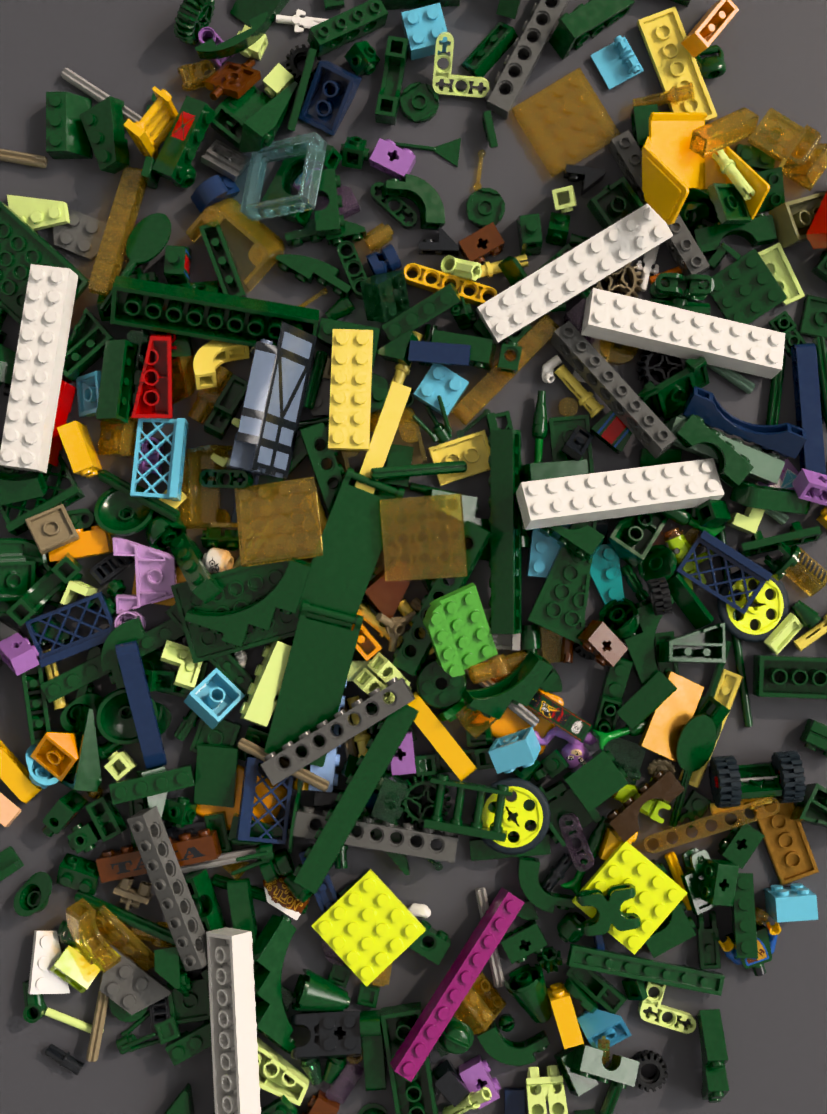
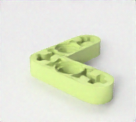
(445, 74)
(655, 1004)

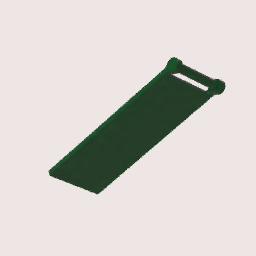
(350, 550)
(313, 678)

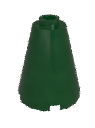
(530, 991)
(318, 994)

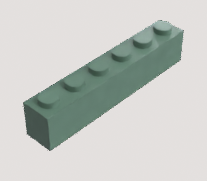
(766, 466)

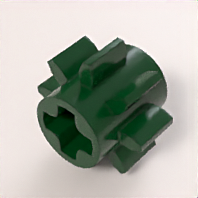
(550, 959)

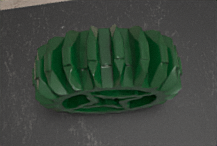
(191, 18)
(415, 799)

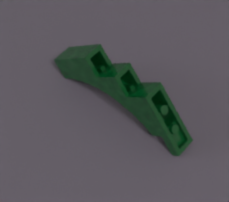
(269, 956)

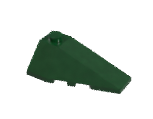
(263, 125)
(636, 535)
(86, 771)

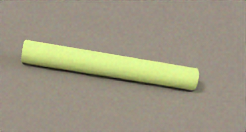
(68, 1020)

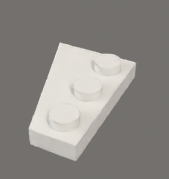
(44, 954)

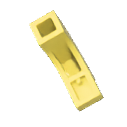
(213, 355)

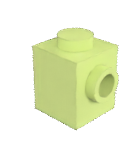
(257, 49)
(277, 80)
(564, 199)
(120, 765)

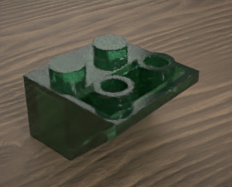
(385, 296)

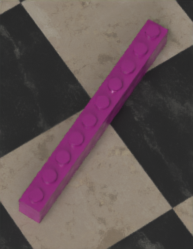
(456, 984)

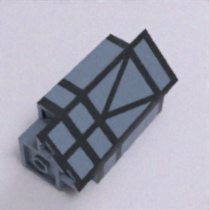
(273, 403)

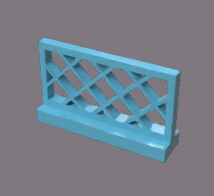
(176, 463)

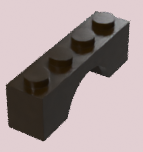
(624, 821)

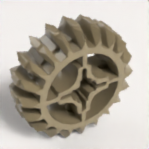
(622, 285)

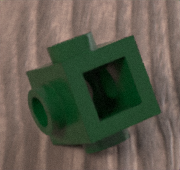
(362, 58)
(354, 152)
(179, 811)
(83, 837)

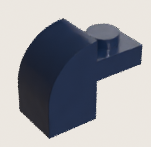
(213, 191)

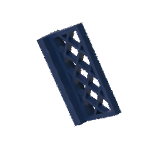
(732, 556)
(73, 647)
(247, 804)

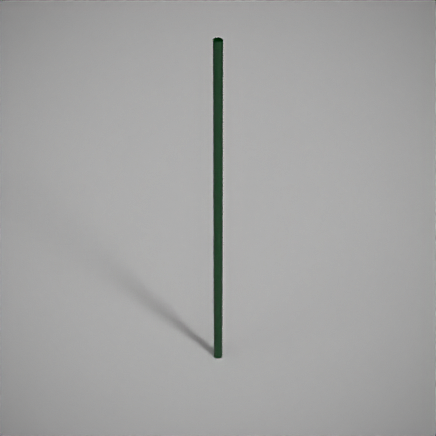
(738, 654)

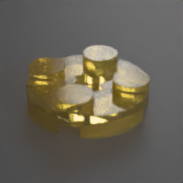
(615, 355)

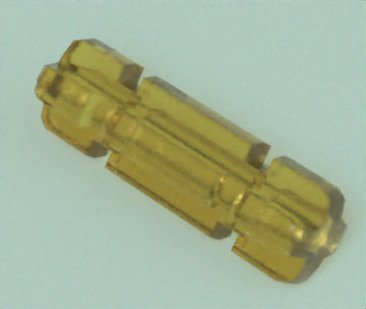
(604, 1044)

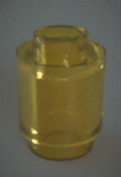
(378, 237)

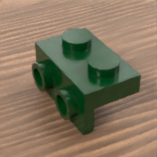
(78, 874)

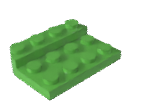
(459, 630)

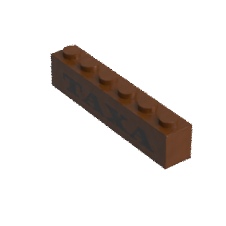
(188, 849)

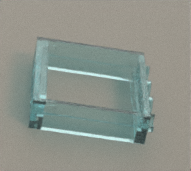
(308, 144)

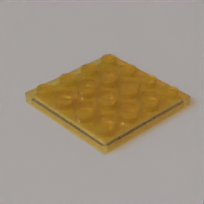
(565, 122)
(278, 522)
(423, 537)

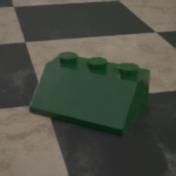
(64, 127)

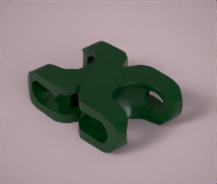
(681, 287)
(608, 909)

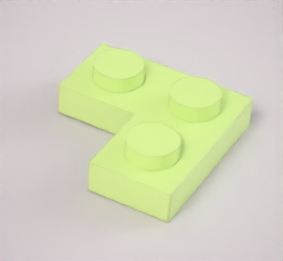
(180, 656)

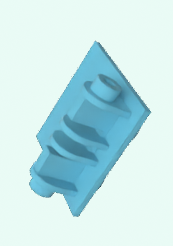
(616, 62)

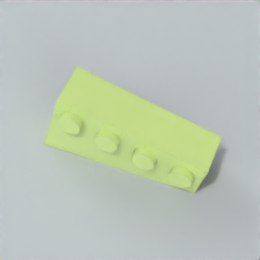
(279, 1075)

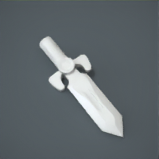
(296, 21)
(649, 259)

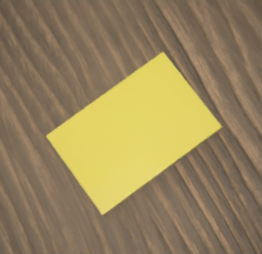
(470, 448)

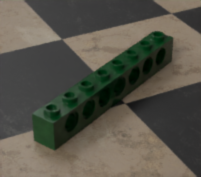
(402, 657)

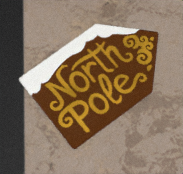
(282, 899)

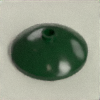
(113, 509)
(114, 723)

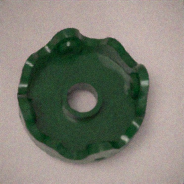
(439, 697)

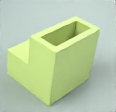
(748, 522)

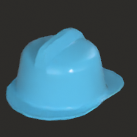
(37, 774)

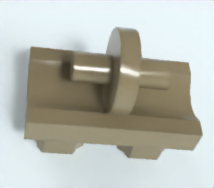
(131, 896)

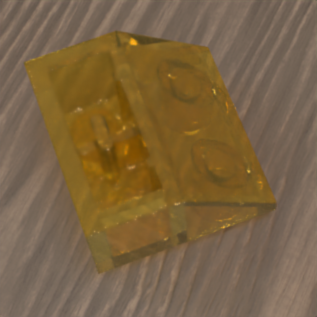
(118, 439)
(480, 1005)

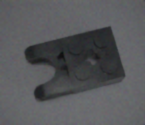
(323, 1038)

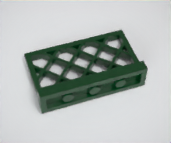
(65, 497)

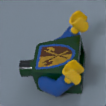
(765, 943)

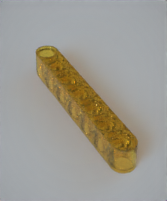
(118, 228)
(496, 380)
(722, 826)

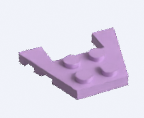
(153, 571)

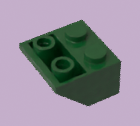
(170, 967)

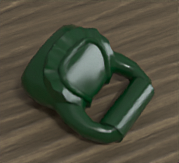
(711, 66)

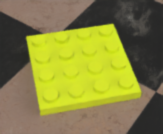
(654, 896)
(368, 927)

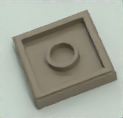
(52, 529)

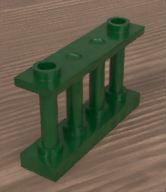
(476, 827)

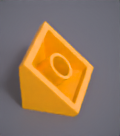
(57, 753)

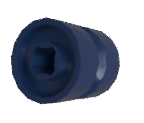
(384, 260)

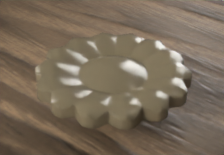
(660, 764)

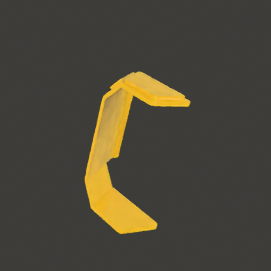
(673, 168)

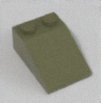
(794, 218)

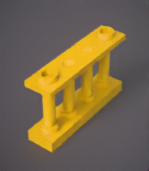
(154, 125)

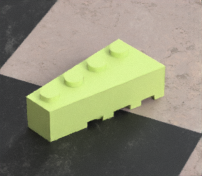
(266, 685)

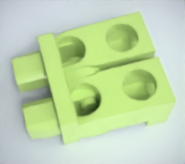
(385, 671)
(545, 1089)

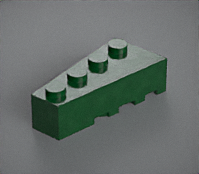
(585, 22)

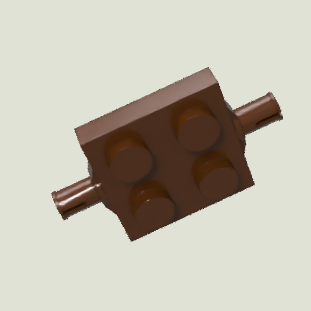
(233, 79)

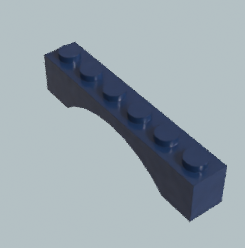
(782, 438)

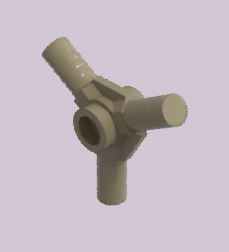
(395, 627)

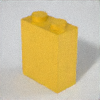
(79, 449)
(564, 1015)

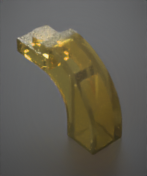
(89, 941)

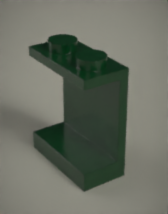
(569, 804)

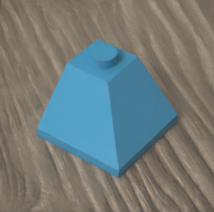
(603, 1024)

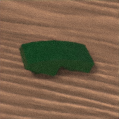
(784, 324)

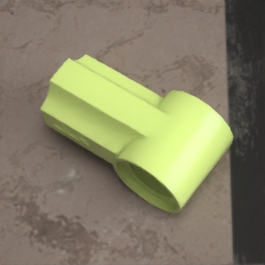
(461, 268)

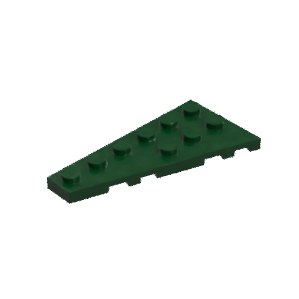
(564, 593)

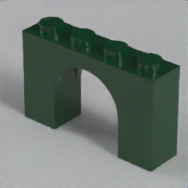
(287, 174)
(673, 930)

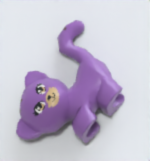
(574, 751)

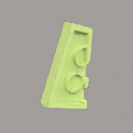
(39, 212)
(782, 271)

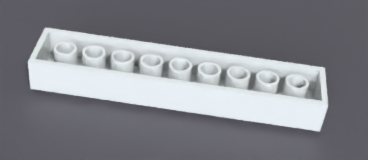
(573, 272)
(683, 333)
(38, 368)
(618, 493)
(233, 1021)

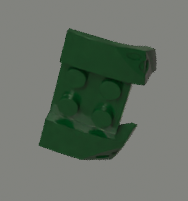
(672, 393)
(17, 570)

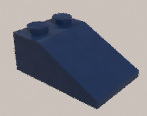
(329, 97)

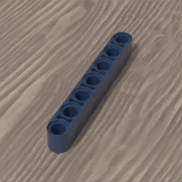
(808, 406)
(141, 704)

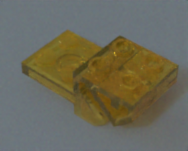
(793, 146)

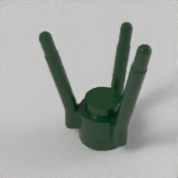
(441, 433)
(263, 854)
(129, 1042)

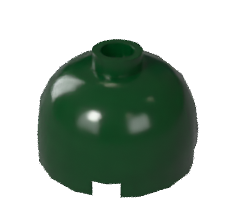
(162, 531)
(620, 617)

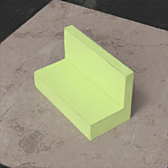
(75, 588)

